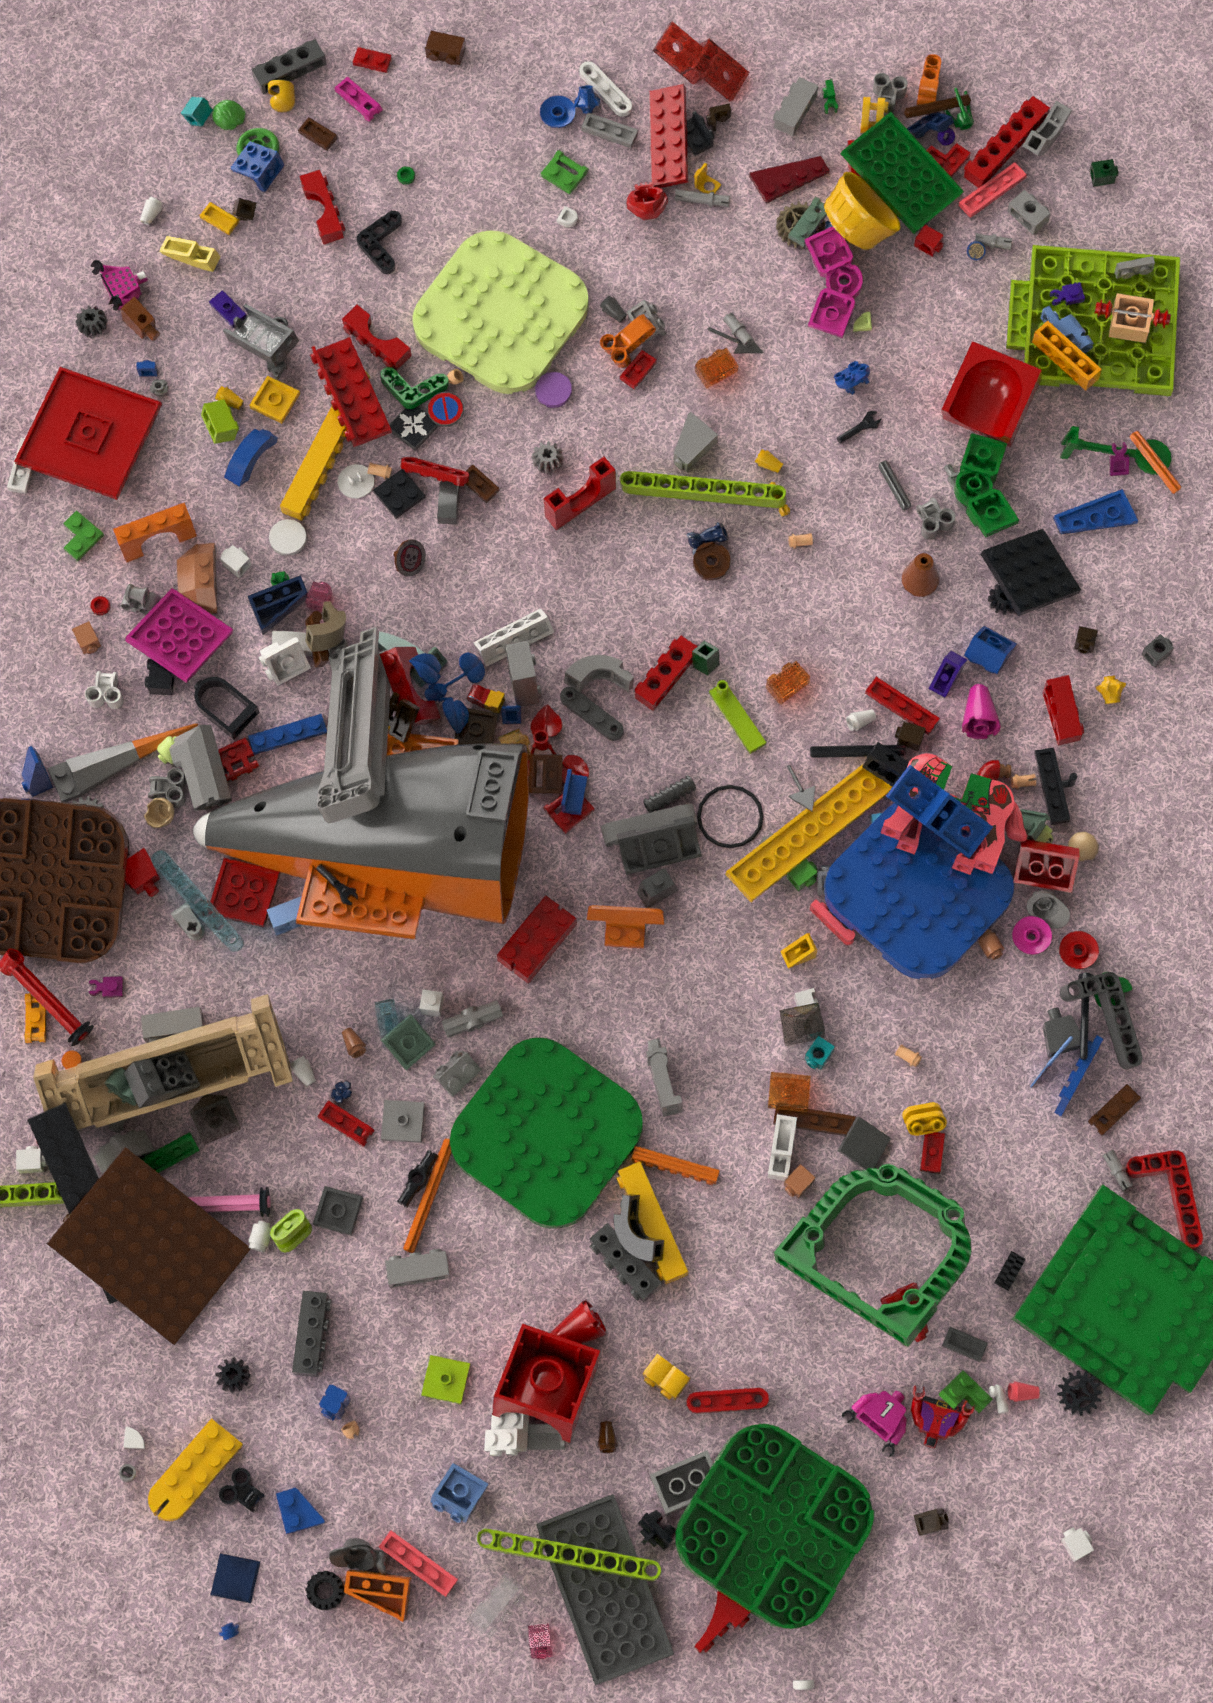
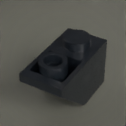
(159, 680)

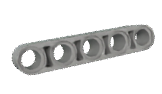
(645, 822)

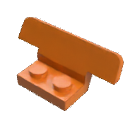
(625, 924)

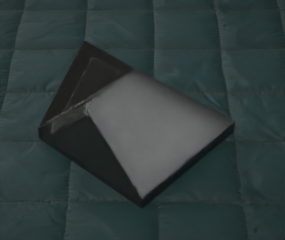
(801, 1024)
(214, 1117)

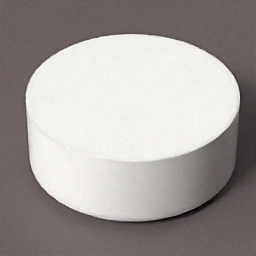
(803, 1684)

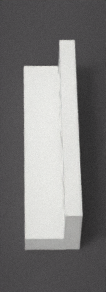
(493, 645)

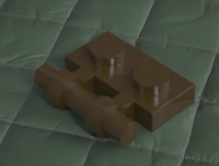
(404, 719)

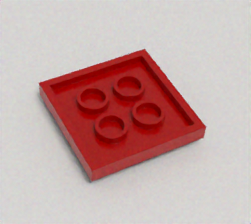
(244, 891)

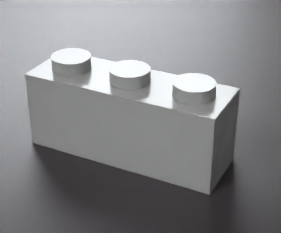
(795, 106)
(170, 1023)
(417, 1268)

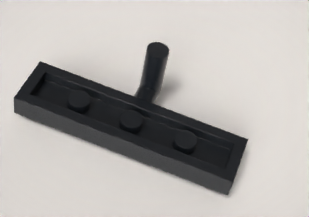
(1053, 785)

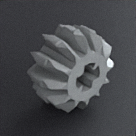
(544, 462)

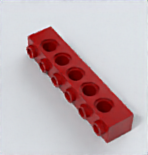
(1030, 108)

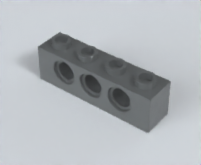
(297, 68)

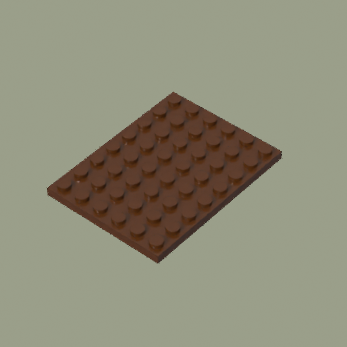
(149, 1246)

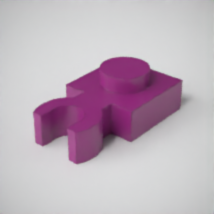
(1119, 462)
(110, 987)

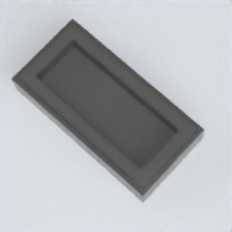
(964, 1344)

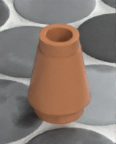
(353, 1043)

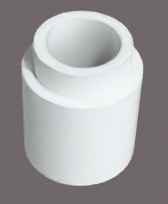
(260, 1236)

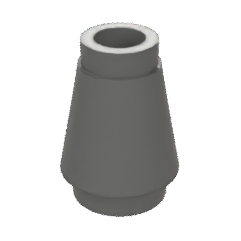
(612, 308)

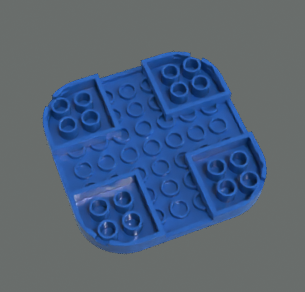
(915, 904)

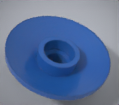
(554, 105)

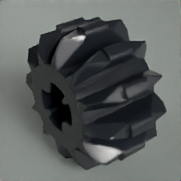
(998, 602)
(237, 1380)

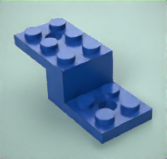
(939, 811)

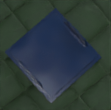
(235, 1578)

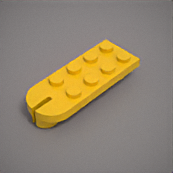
(193, 1471)

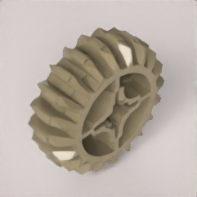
(793, 213)

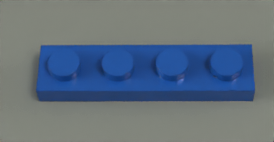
(287, 734)

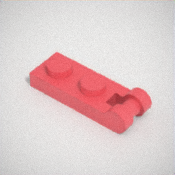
(822, 912)

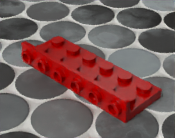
(350, 392)

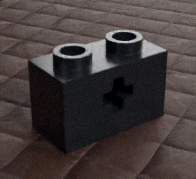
(885, 764)

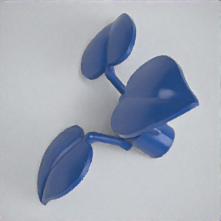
(429, 668)

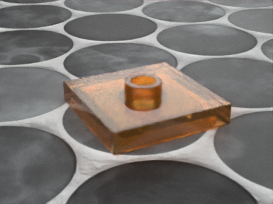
(789, 1091)

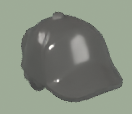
(360, 1555)

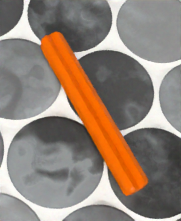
(1155, 462)

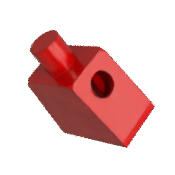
(141, 874)

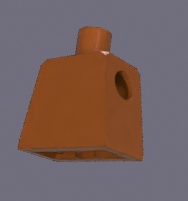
(139, 319)

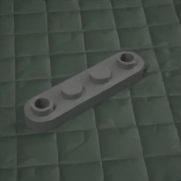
(592, 714)

